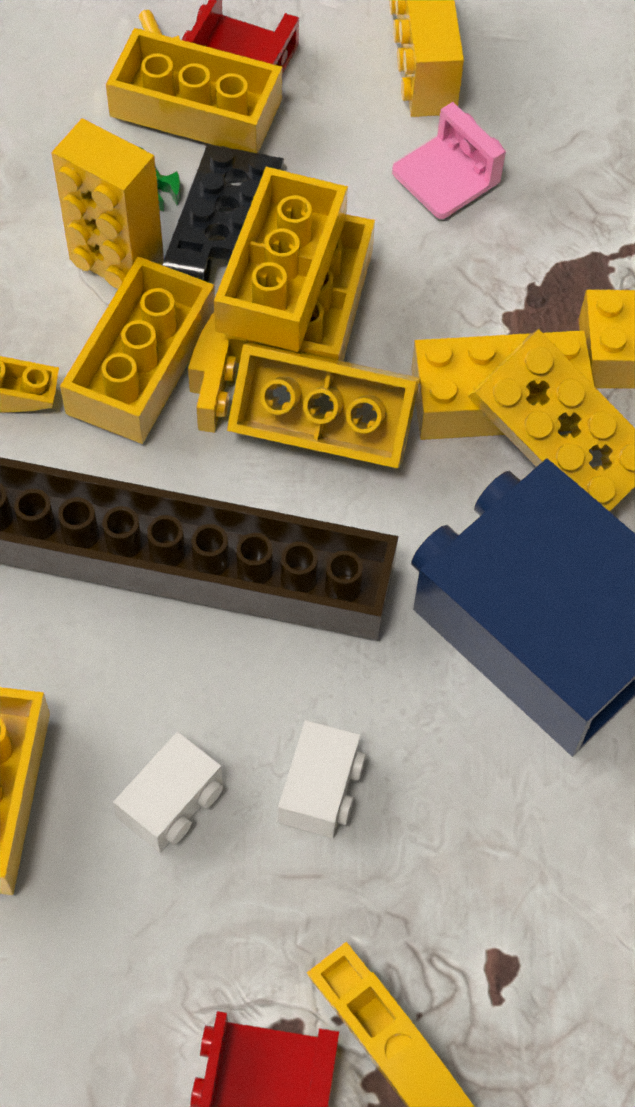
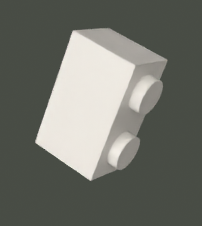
(319, 779)
(169, 793)

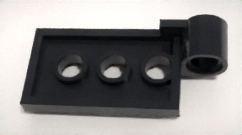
(190, 247)

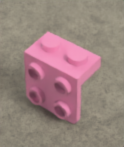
(453, 165)

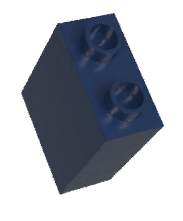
(539, 600)

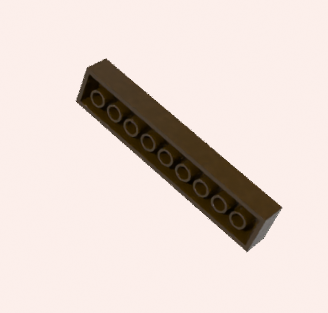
(195, 548)

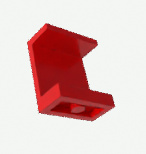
(245, 39)
(264, 1067)

